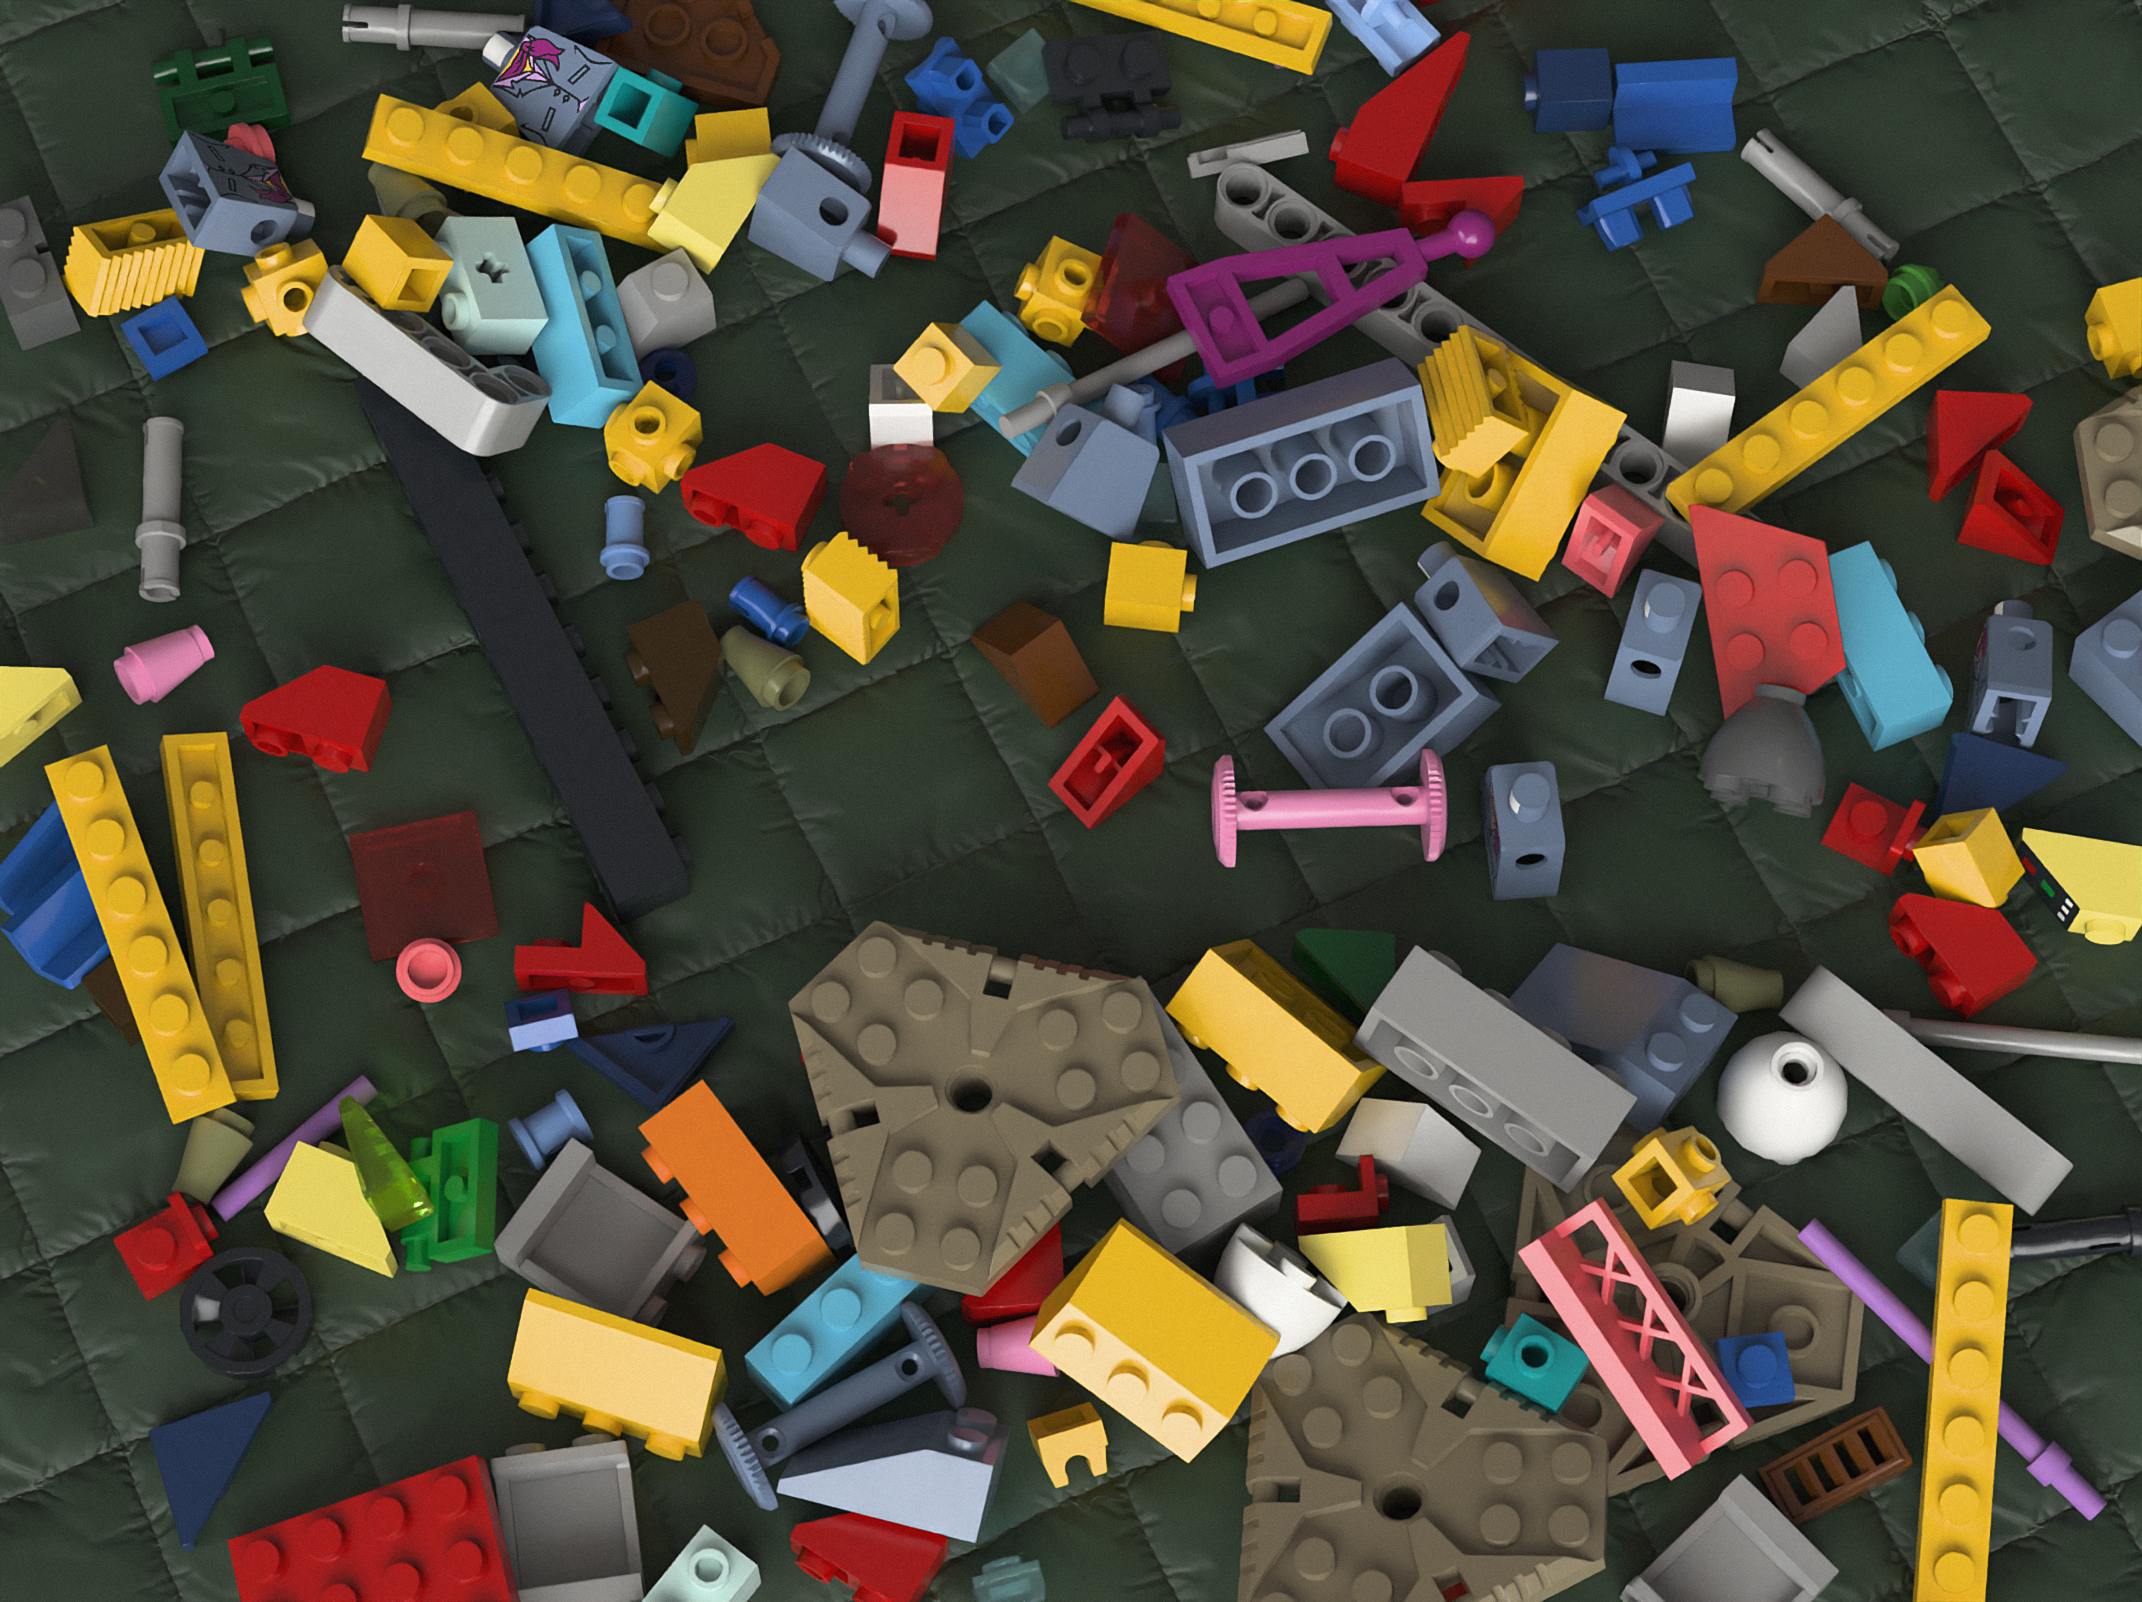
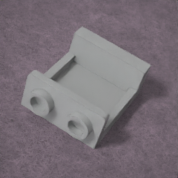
(599, 1240)
(571, 1521)
(1736, 1554)

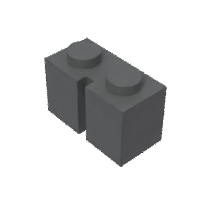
(30, 279)

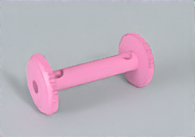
(1326, 808)

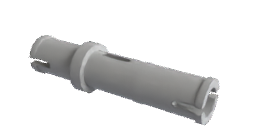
(427, 27)
(1815, 194)
(160, 532)

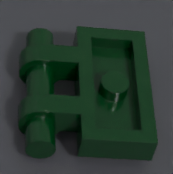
(223, 100)

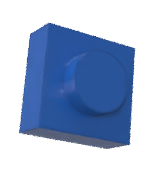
(164, 338)
(541, 1021)
(1756, 1368)

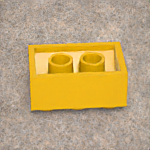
(1533, 491)
(1274, 1035)
(1153, 1340)
(616, 1375)

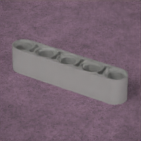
(1926, 1090)

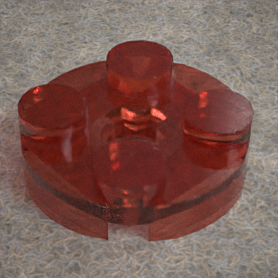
(908, 470)

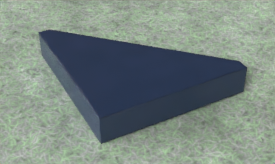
(581, 19)
(1990, 775)
(654, 1060)
(202, 1458)

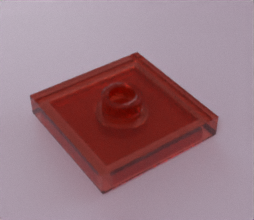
(1130, 293)
(423, 883)

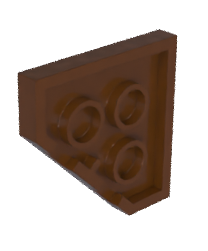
(702, 43)

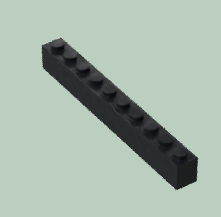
(534, 660)

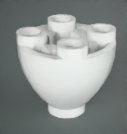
(1778, 1116)
(1277, 1288)

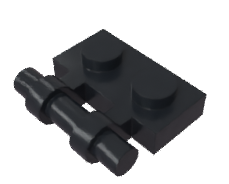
(1109, 70)

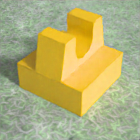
(1068, 1434)

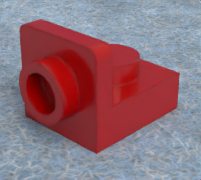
(1875, 829)
(1335, 1210)
(167, 1246)

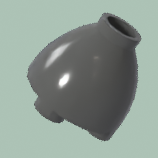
(1768, 754)

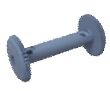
(875, 24)
(840, 1405)

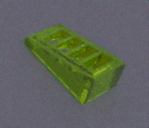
(381, 1171)

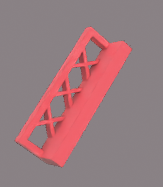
(1616, 1350)

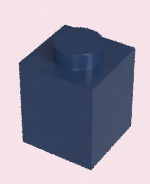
(1568, 90)

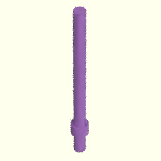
(2046, 1461)

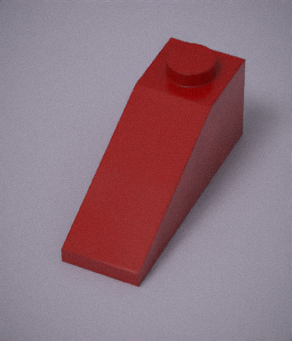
(1398, 126)

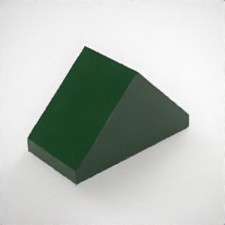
(1347, 965)

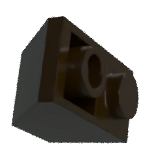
(681, 667)

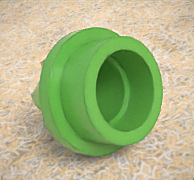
(1909, 288)

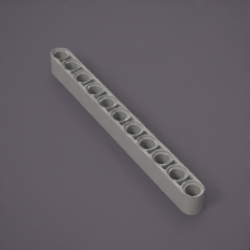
(1425, 312)

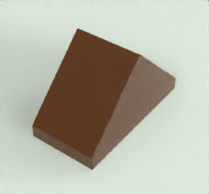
(1818, 266)
(1038, 661)

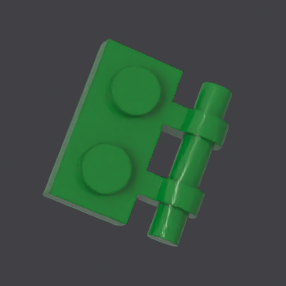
(461, 1180)

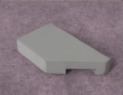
(1253, 151)

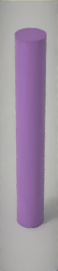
(272, 1165)

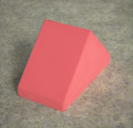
(1610, 538)

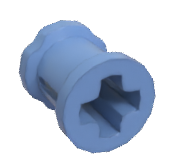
(550, 1129)

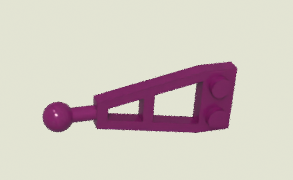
(1228, 330)

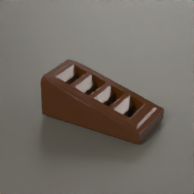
(1883, 1438)

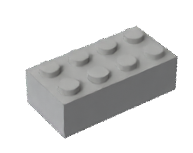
(1494, 1068)
(1195, 1168)

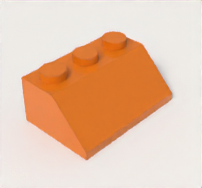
(733, 1193)

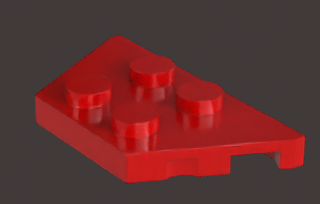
(1766, 605)

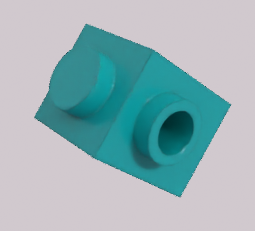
(647, 110)
(1535, 1363)

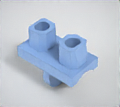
(1389, 29)

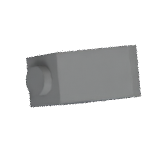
(666, 304)

